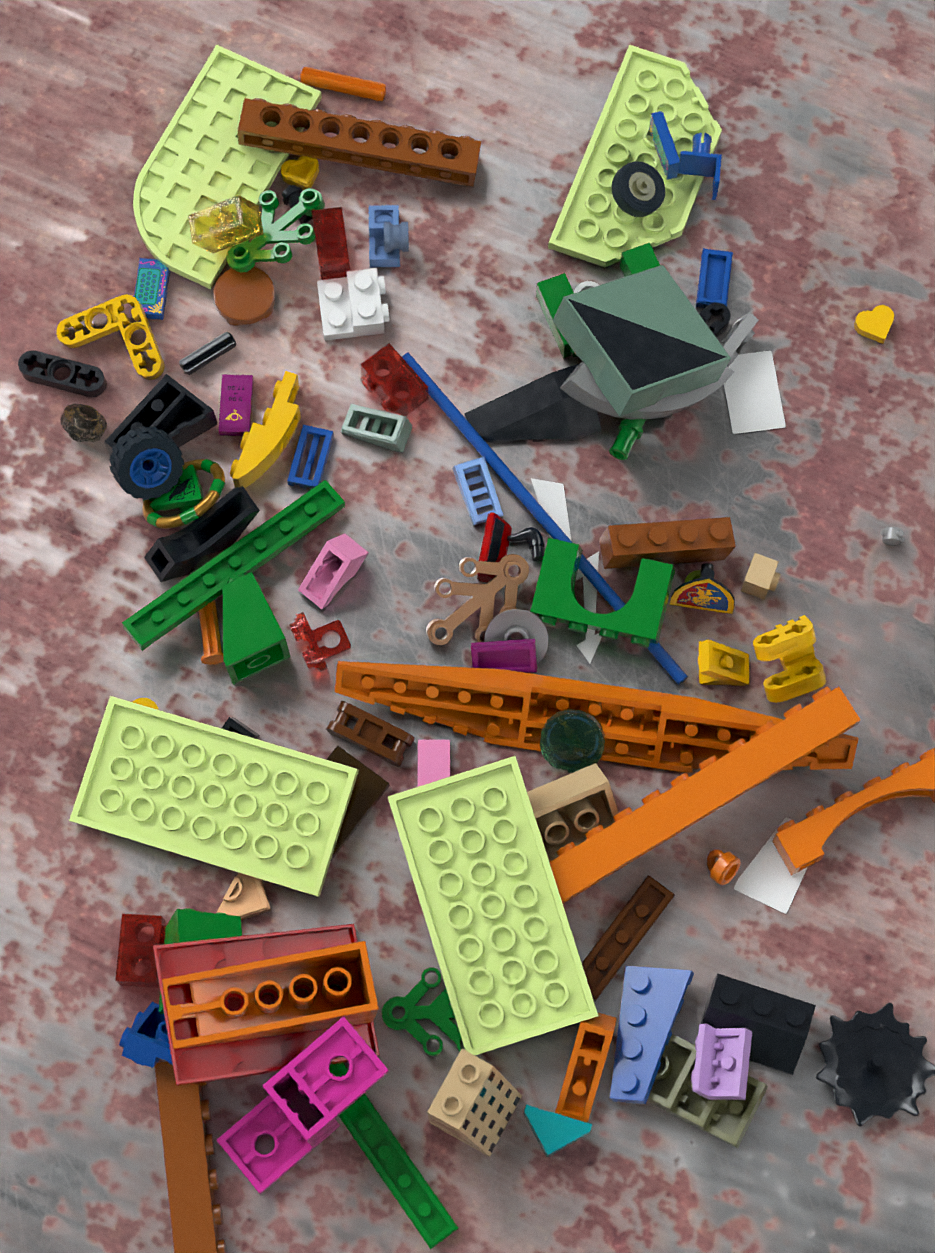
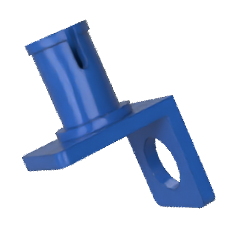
(701, 162)

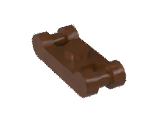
(370, 733)

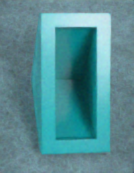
(554, 1130)

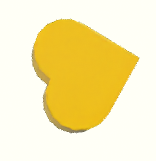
(300, 171)
(875, 323)

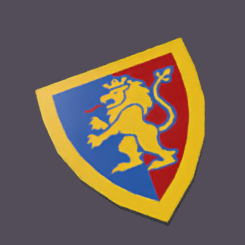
(704, 593)

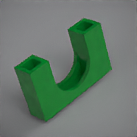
(551, 291)
(638, 619)

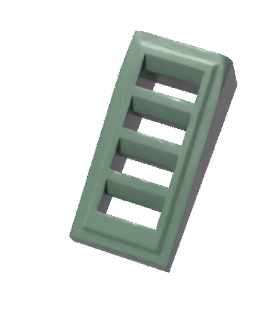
(395, 433)

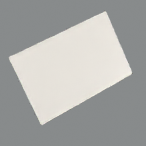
(754, 394)
(769, 879)

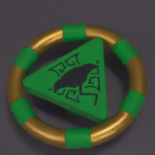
(186, 496)

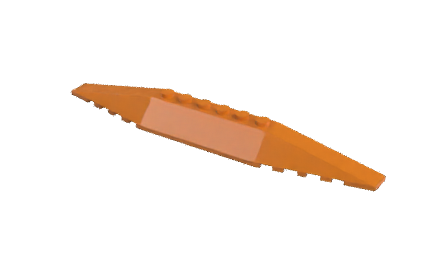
(514, 706)

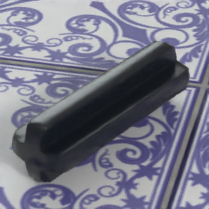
(207, 353)

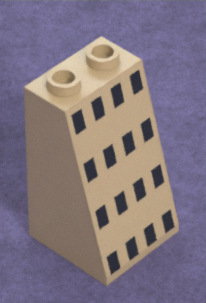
(474, 1103)

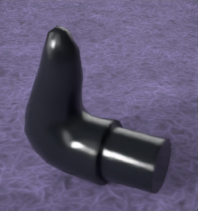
(535, 541)

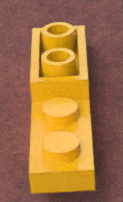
(267, 441)

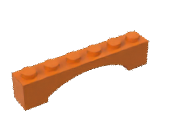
(802, 842)

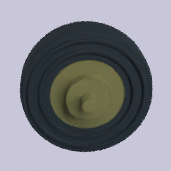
(638, 189)

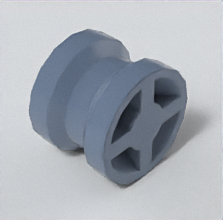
(396, 237)

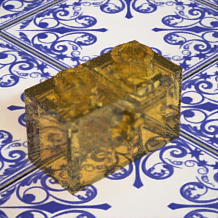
(225, 224)

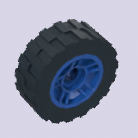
(150, 478)

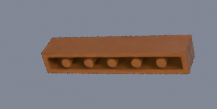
(188, 1164)

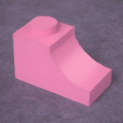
(332, 569)

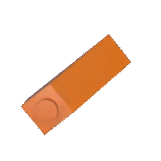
(585, 1067)

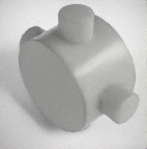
(892, 536)

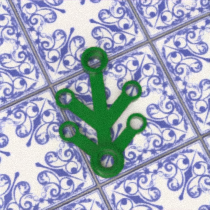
(246, 254)
(438, 1012)

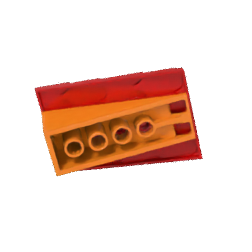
(261, 999)

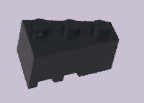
(170, 409)

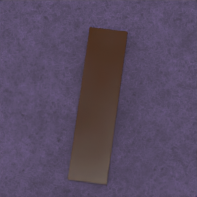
(625, 934)

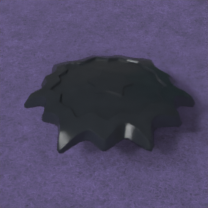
(874, 1065)

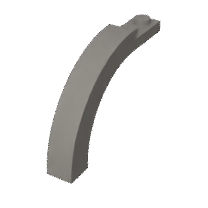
(583, 388)

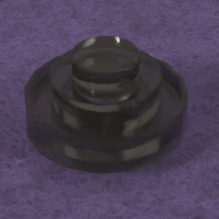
(83, 423)

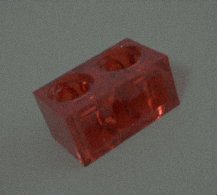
(331, 243)
(399, 379)
(133, 951)

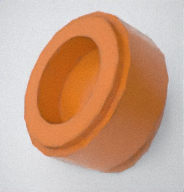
(724, 868)

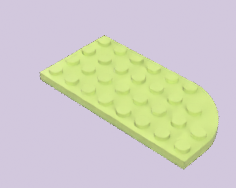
(203, 163)

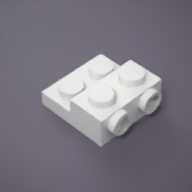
(353, 305)

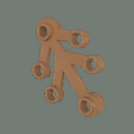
(482, 595)

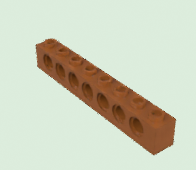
(345, 150)

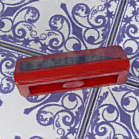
(494, 543)

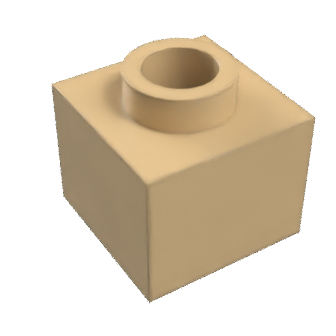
(761, 576)

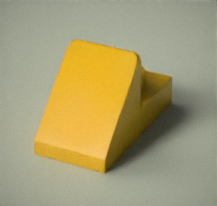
(722, 664)

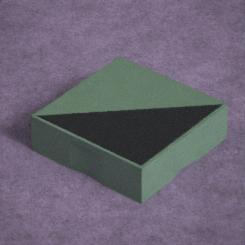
(641, 339)

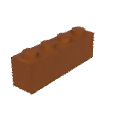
(667, 542)

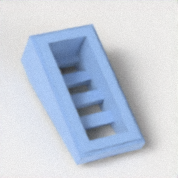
(468, 467)

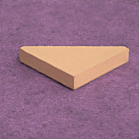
(245, 897)

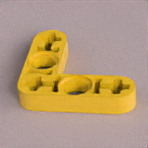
(116, 322)

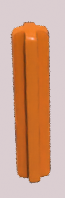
(343, 83)

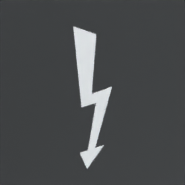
(553, 501)

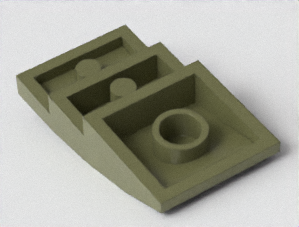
(674, 1093)

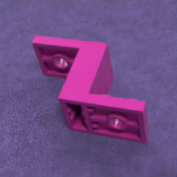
(302, 1105)

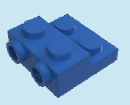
(147, 1038)

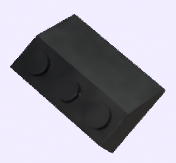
(776, 1020)

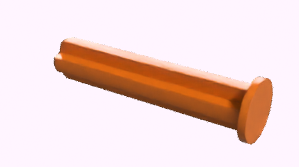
(210, 635)

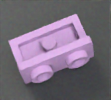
(721, 1063)

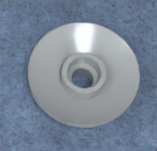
(519, 621)

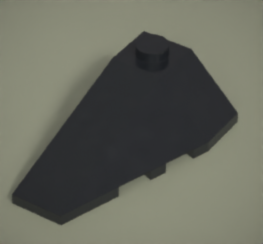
(536, 413)

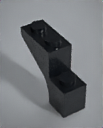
(212, 532)

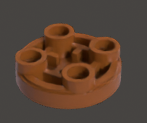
(244, 296)

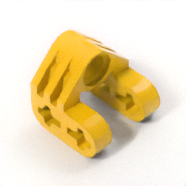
(796, 653)

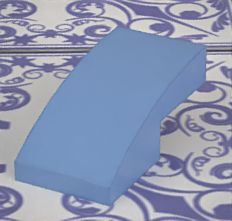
(377, 217)

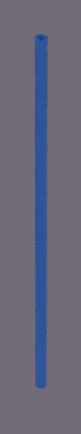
(535, 508)

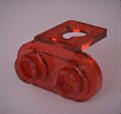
(315, 655)

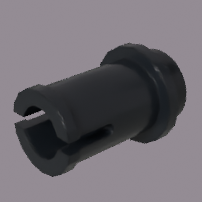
(291, 197)

